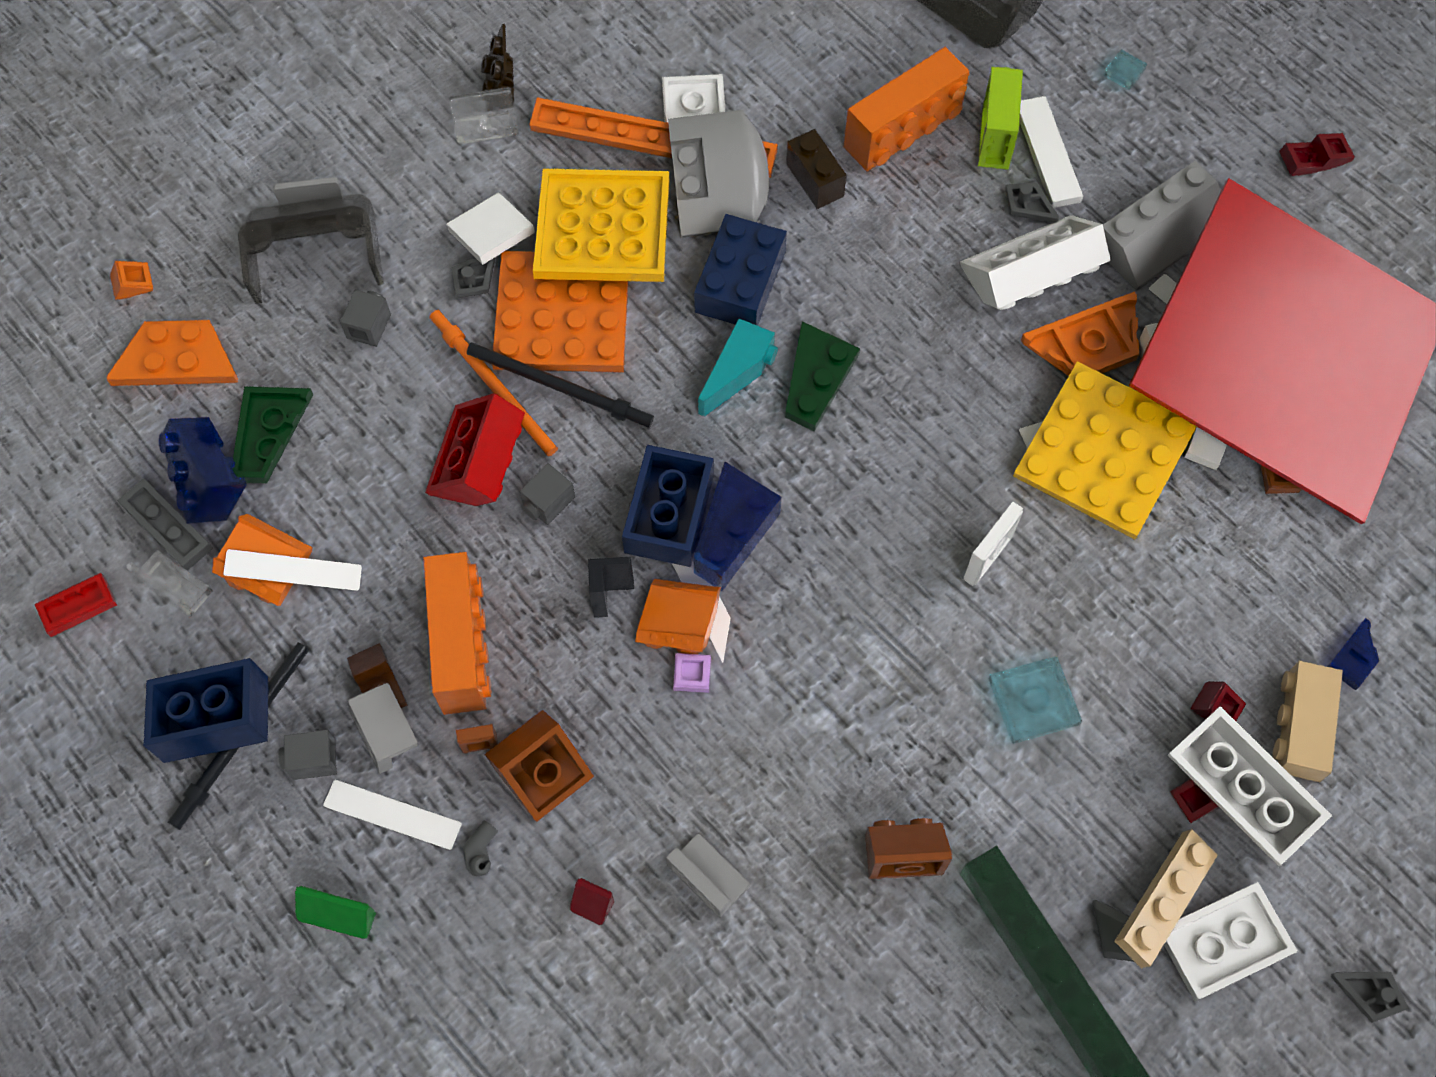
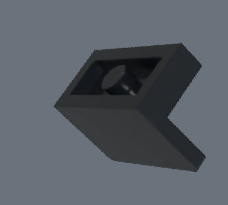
(605, 576)

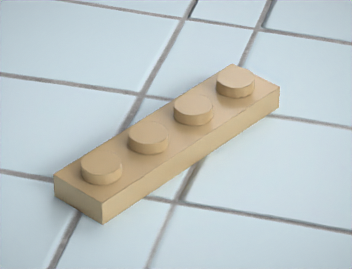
(1166, 899)

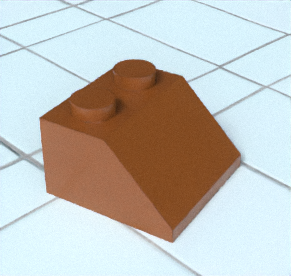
(539, 765)
(907, 849)

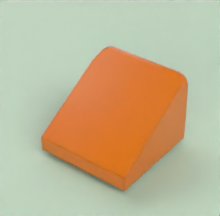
(130, 279)

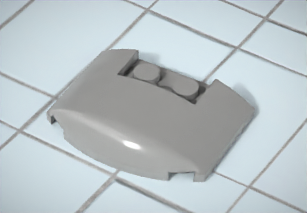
(717, 170)

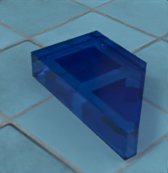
(1356, 656)

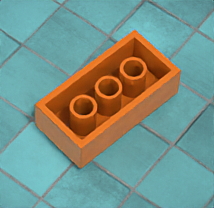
(905, 109)
(456, 633)

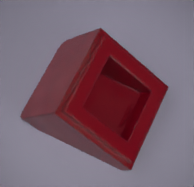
(1215, 695)
(1193, 800)
(591, 901)

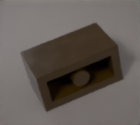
(816, 168)

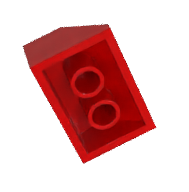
(476, 451)

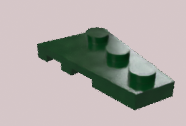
(817, 375)
(265, 429)

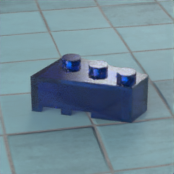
(200, 470)
(734, 525)

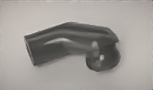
(475, 849)

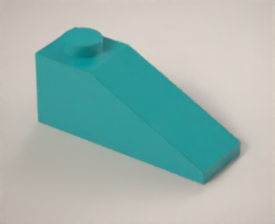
(738, 364)

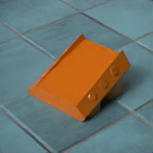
(257, 536)
(678, 616)

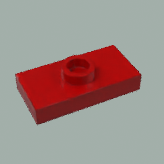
(75, 604)

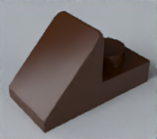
(372, 670)

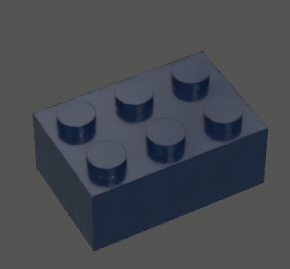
(740, 271)
(668, 505)
(206, 710)

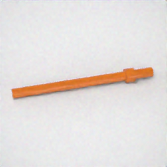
(456, 339)

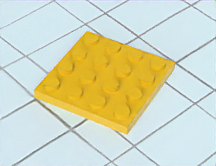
(602, 225)
(1105, 450)

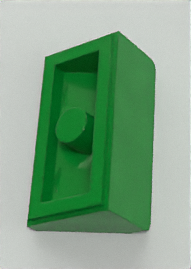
(333, 912)

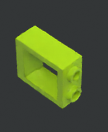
(1000, 117)

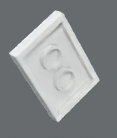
(1228, 941)

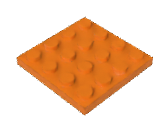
(559, 321)

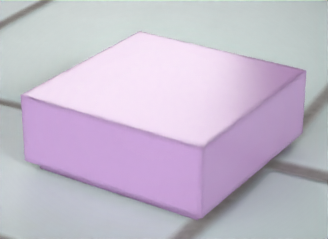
(692, 672)

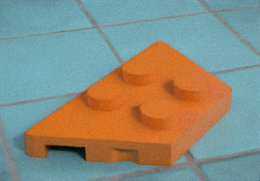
(1096, 337)
(173, 355)

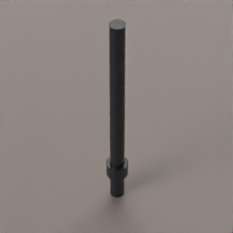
(619, 408)
(197, 793)

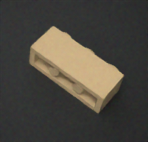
(1308, 720)

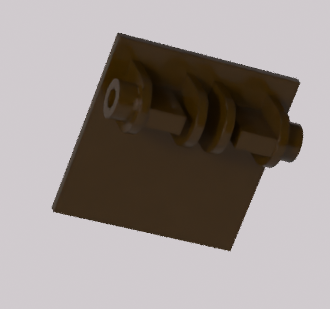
(498, 64)

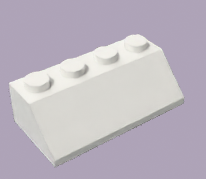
(1037, 261)
(1250, 786)

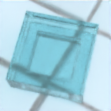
(1125, 69)

